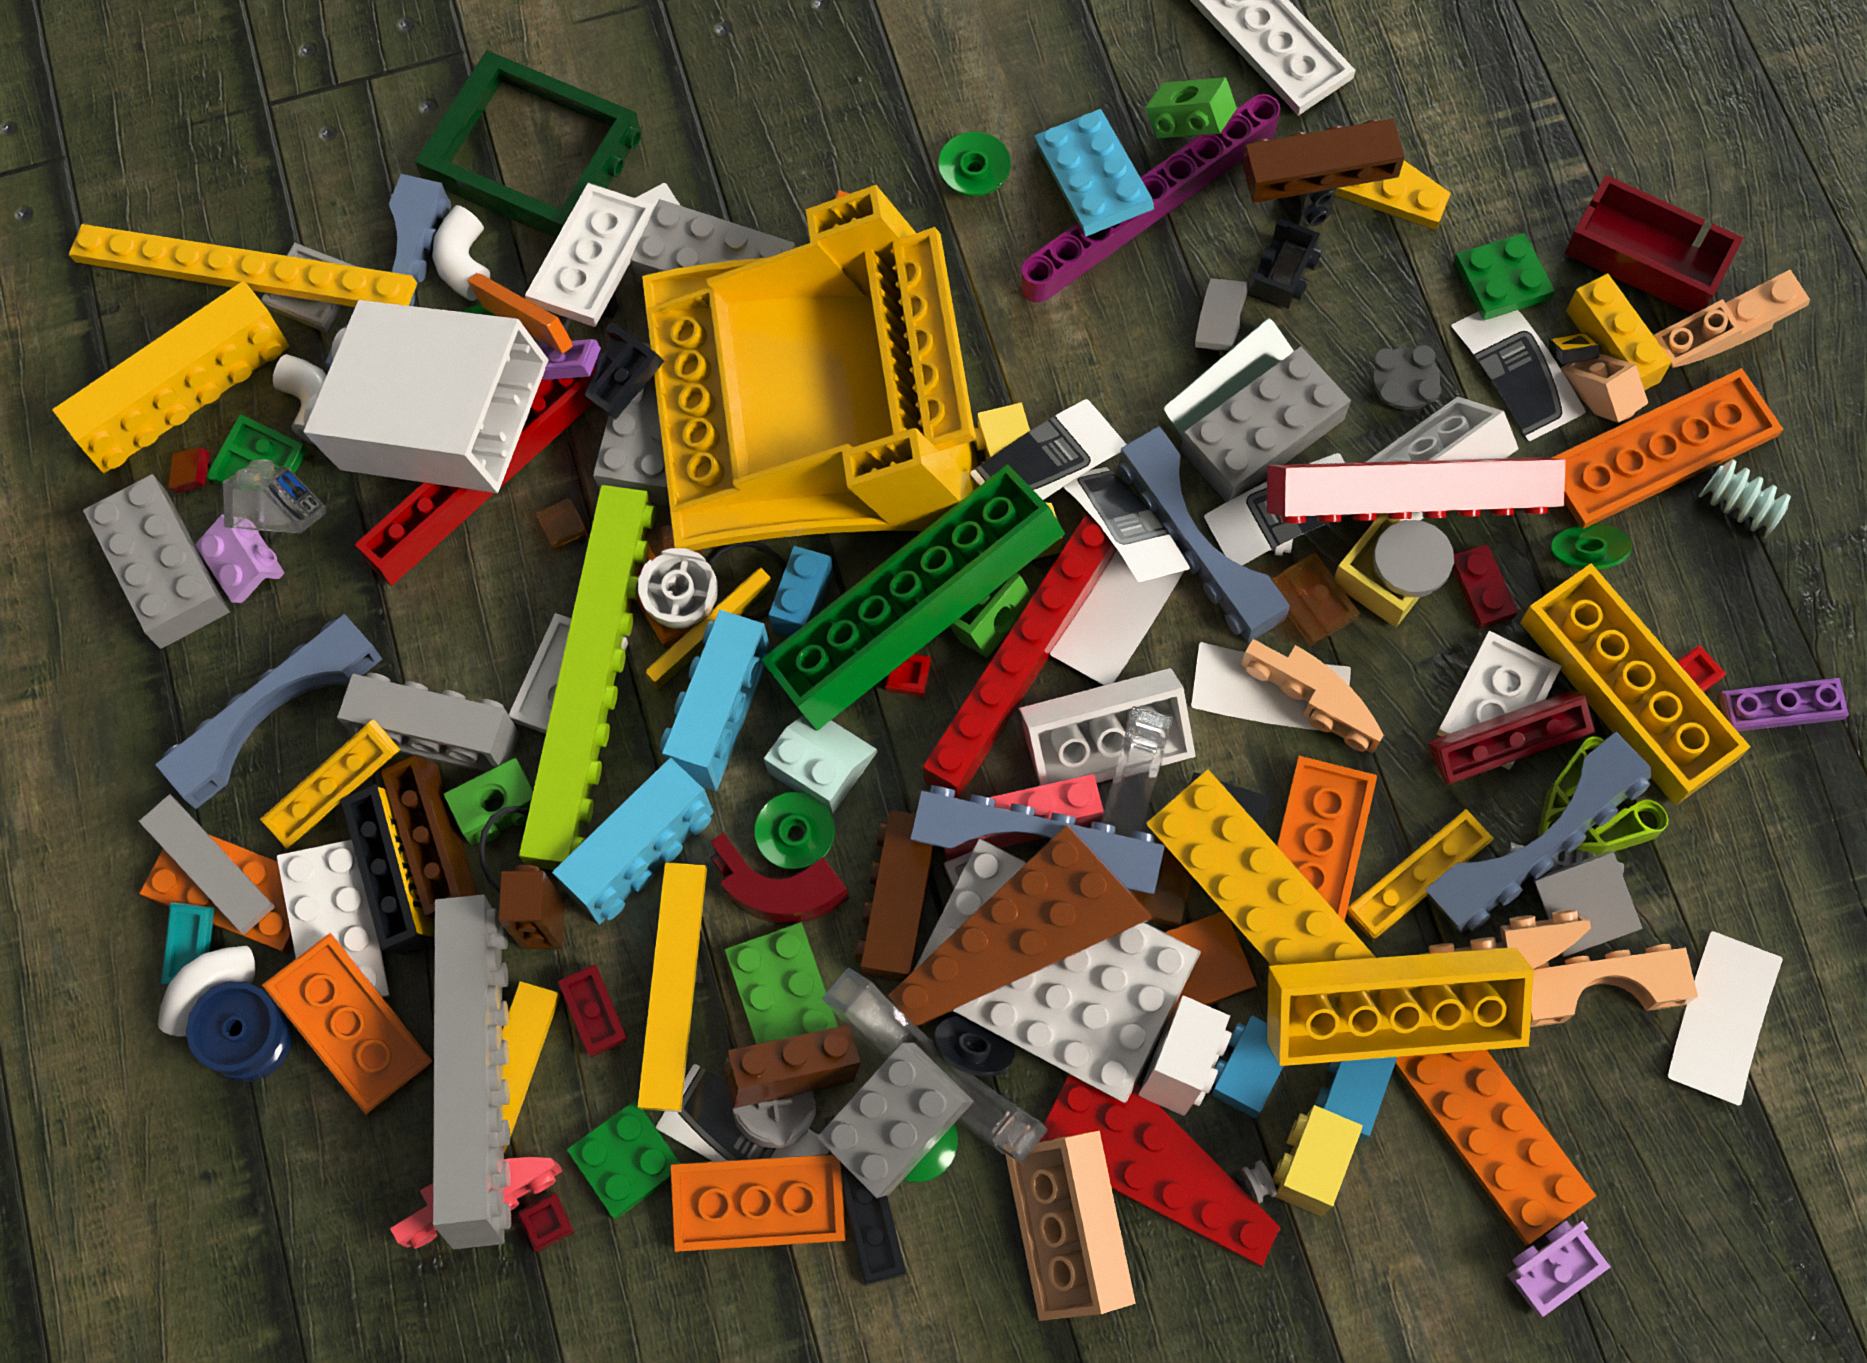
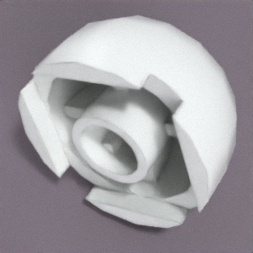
(678, 588)

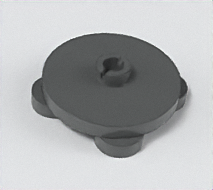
(1406, 377)

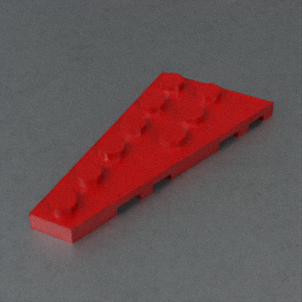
(1164, 1168)

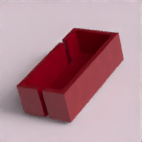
(1652, 246)

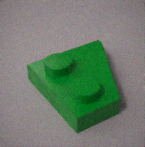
(251, 442)

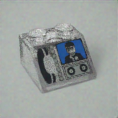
(269, 499)

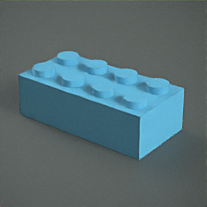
(717, 698)
(635, 842)

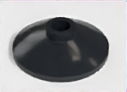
(973, 1047)

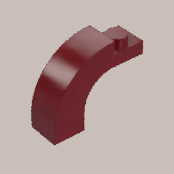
(778, 900)

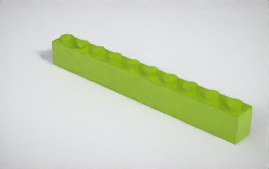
(587, 677)

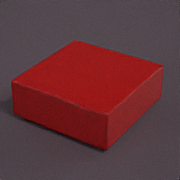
(1701, 668)
(910, 676)

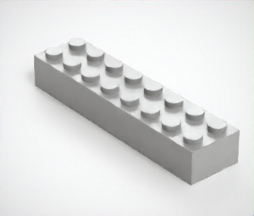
(469, 1074)

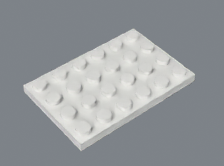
(1083, 1014)

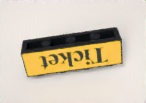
(386, 873)

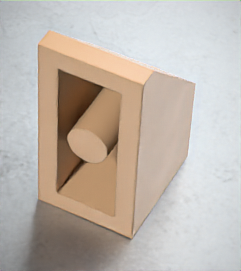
(1607, 386)

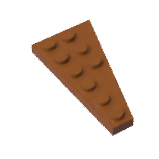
(1037, 918)

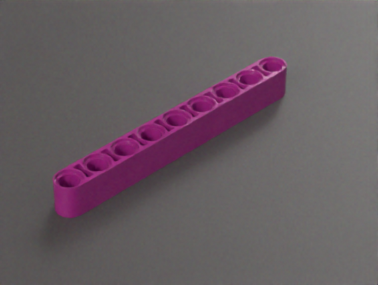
(1160, 184)

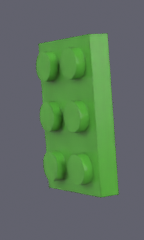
(780, 985)

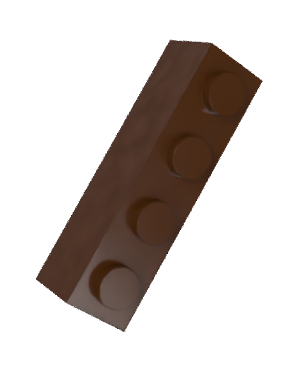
(1322, 160)
(428, 832)
(898, 901)

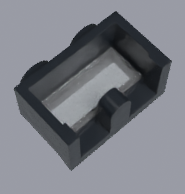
(1285, 264)

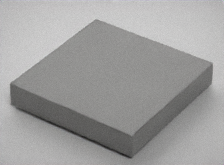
(308, 312)
(1597, 892)

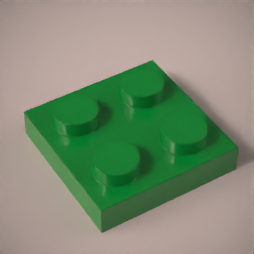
(1504, 276)
(624, 1159)

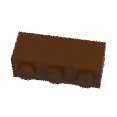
(531, 908)
(791, 1066)

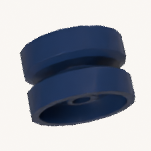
(239, 1032)

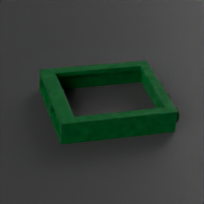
(492, 69)

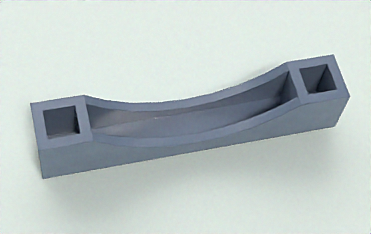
(418, 213)
(1246, 596)
(206, 758)
(952, 821)
(1475, 888)

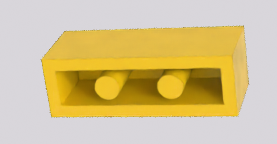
(1614, 324)

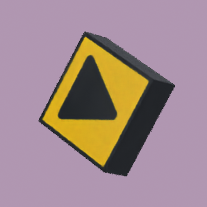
(1574, 348)

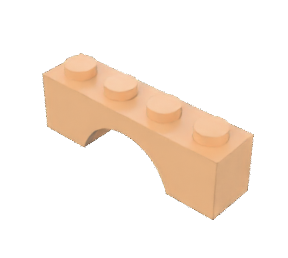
(1656, 979)

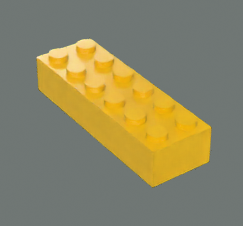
(172, 377)
(1634, 683)
(1252, 878)
(1399, 1006)

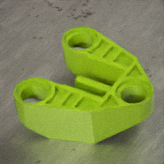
(1620, 832)

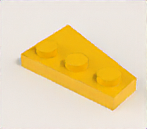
(1407, 197)

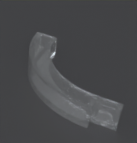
(1137, 770)
(886, 1028)

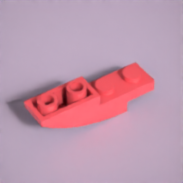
(527, 1175)

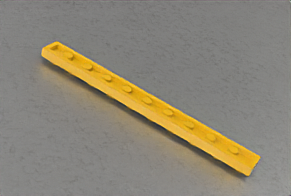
(231, 265)

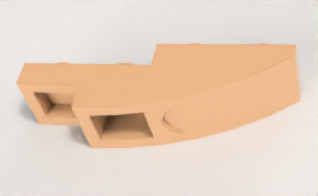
(1732, 322)
(1331, 700)
(1534, 939)

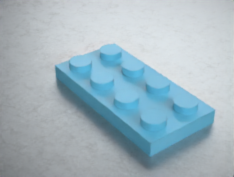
(1094, 172)

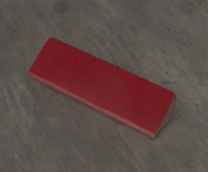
(1511, 736)

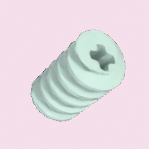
(1746, 497)

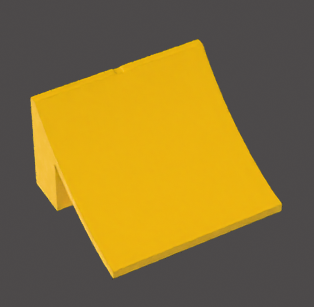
(813, 384)

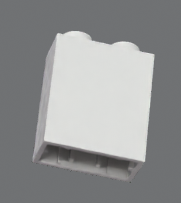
(426, 395)

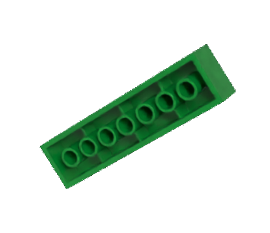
(913, 596)

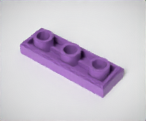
(1763, 708)

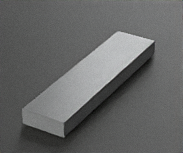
(207, 864)

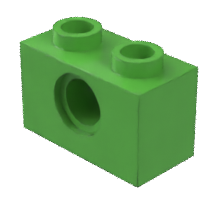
(1191, 108)
(993, 617)
(471, 800)

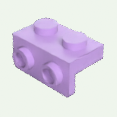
(238, 559)
(1558, 1269)

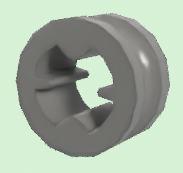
(1259, 1182)

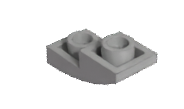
(1221, 314)

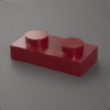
(1483, 587)
(593, 1011)

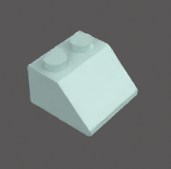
(819, 761)

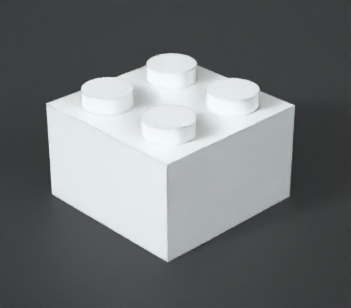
(1186, 1056)

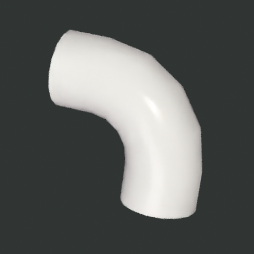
(452, 248)
(301, 380)
(199, 977)

